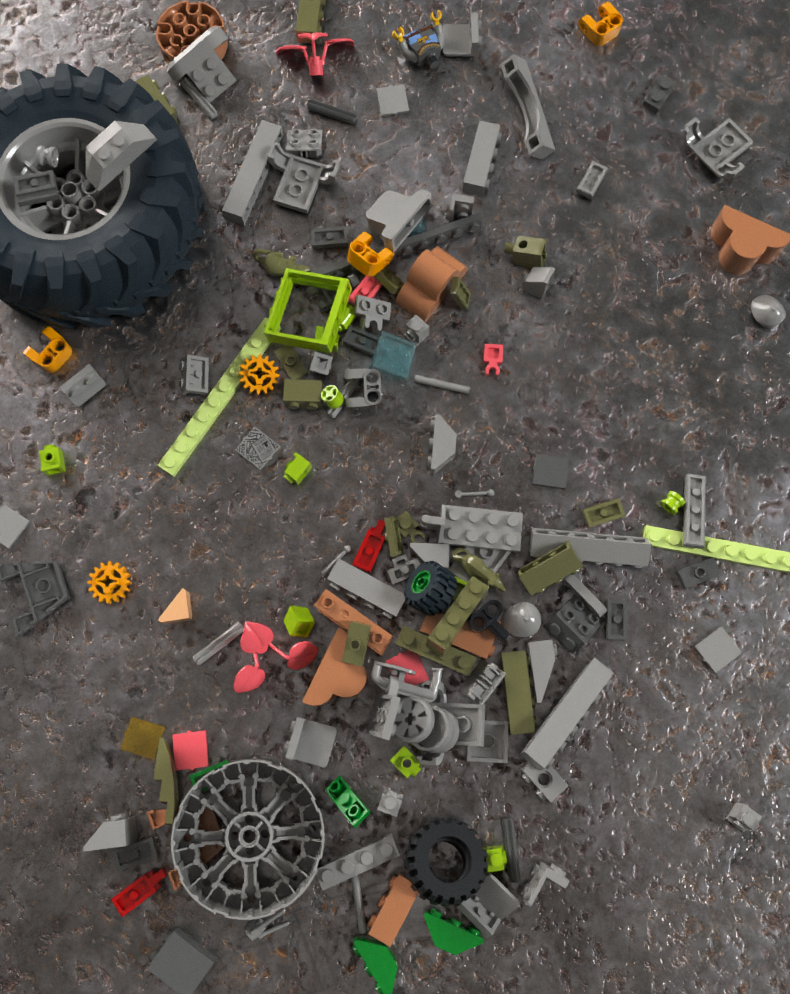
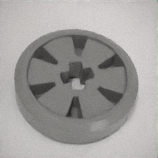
(423, 724)

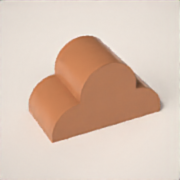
(746, 241)
(429, 282)
(336, 676)

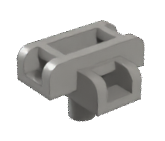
(402, 570)

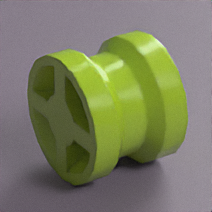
(332, 397)
(672, 502)

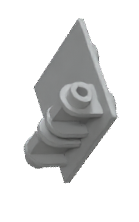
(305, 141)
(482, 682)

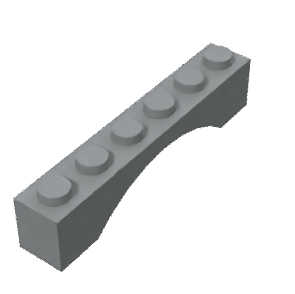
(537, 133)

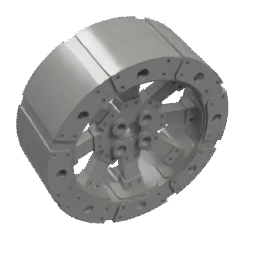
(269, 898)

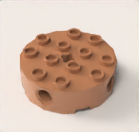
(183, 25)

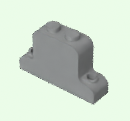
(397, 215)

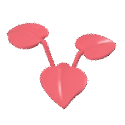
(315, 64)
(257, 639)

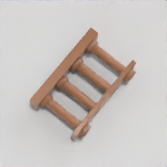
(342, 614)

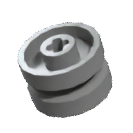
(443, 734)

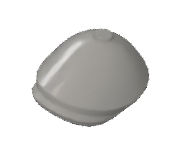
(767, 311)
(522, 620)

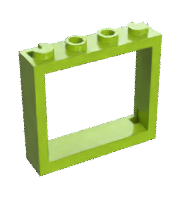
(335, 317)

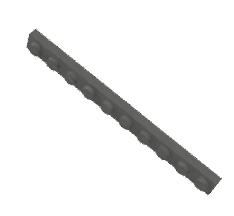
(410, 244)

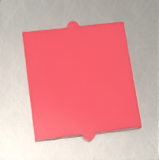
(410, 661)
(190, 750)

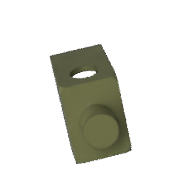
(527, 251)

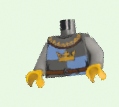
(423, 44)

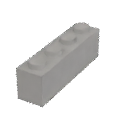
(481, 158)
(367, 588)
(357, 861)

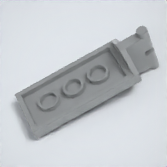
(476, 528)

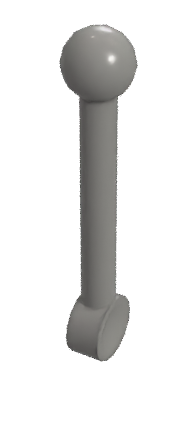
(458, 494)
(347, 549)

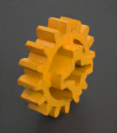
(266, 374)
(109, 574)

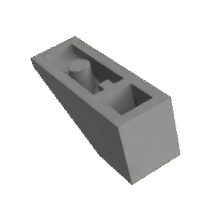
(542, 659)

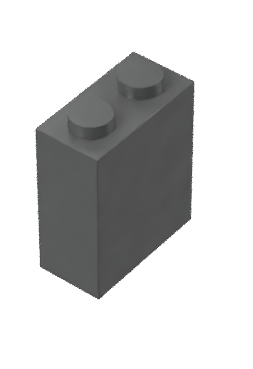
(181, 962)

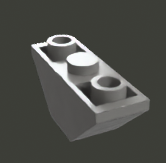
(442, 444)

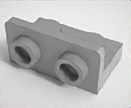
(459, 207)
(194, 375)
(83, 385)

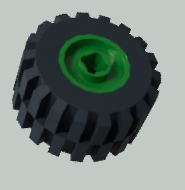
(430, 588)

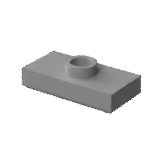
(592, 180)

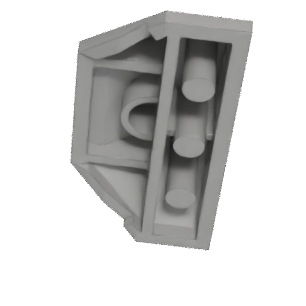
(115, 150)

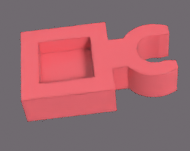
(493, 356)

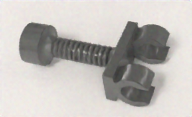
(326, 304)

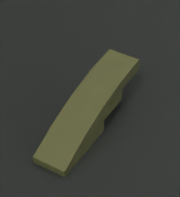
(166, 773)

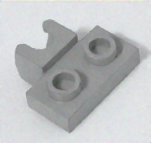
(372, 312)

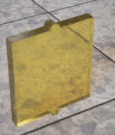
(142, 738)

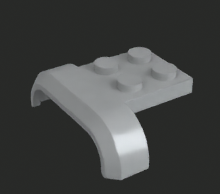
(204, 64)
(718, 146)
(299, 178)
(470, 720)

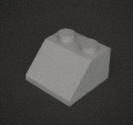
(114, 833)

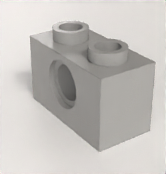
(548, 791)

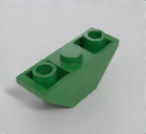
(348, 801)
(450, 934)
(378, 962)

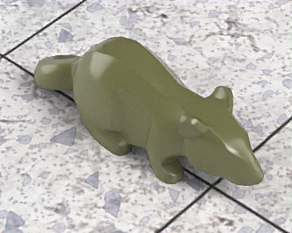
(276, 264)
(475, 567)

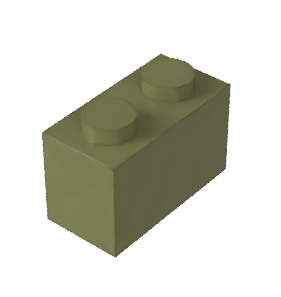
(302, 393)

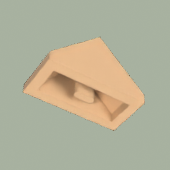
(178, 610)

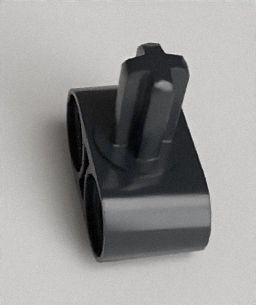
(489, 621)

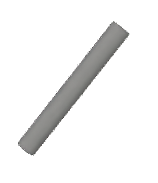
(442, 384)
(358, 904)

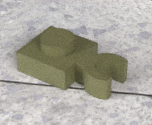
(408, 527)

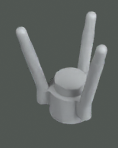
(257, 927)

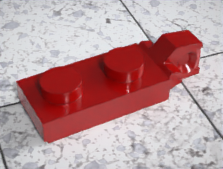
(370, 547)
(138, 891)

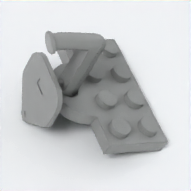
(387, 703)

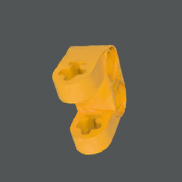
(605, 29)
(365, 258)
(50, 352)

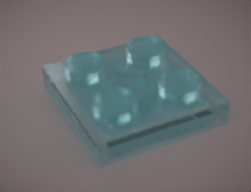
(393, 355)

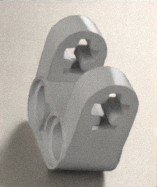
(367, 387)

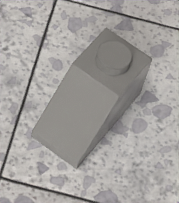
(538, 280)
(431, 552)

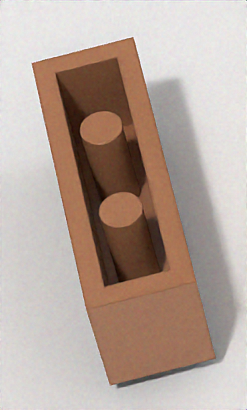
(392, 910)

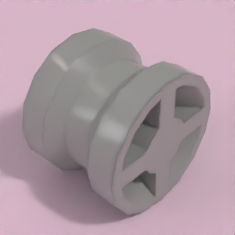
(47, 156)

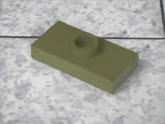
(460, 293)
(291, 362)
(393, 536)
(356, 643)

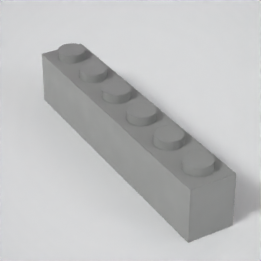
(251, 174)
(593, 546)
(566, 715)

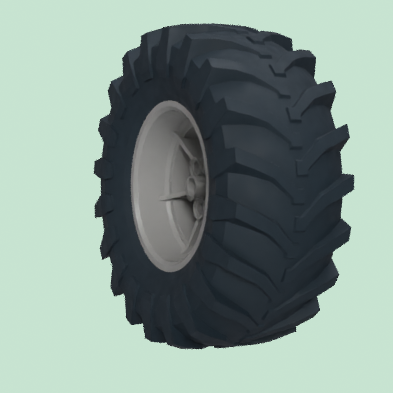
(126, 250)

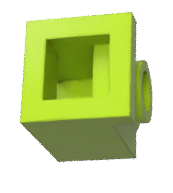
(55, 464)
(297, 469)
(402, 755)
(496, 858)

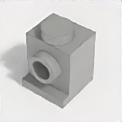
(416, 330)
(320, 363)
(390, 802)
(743, 817)

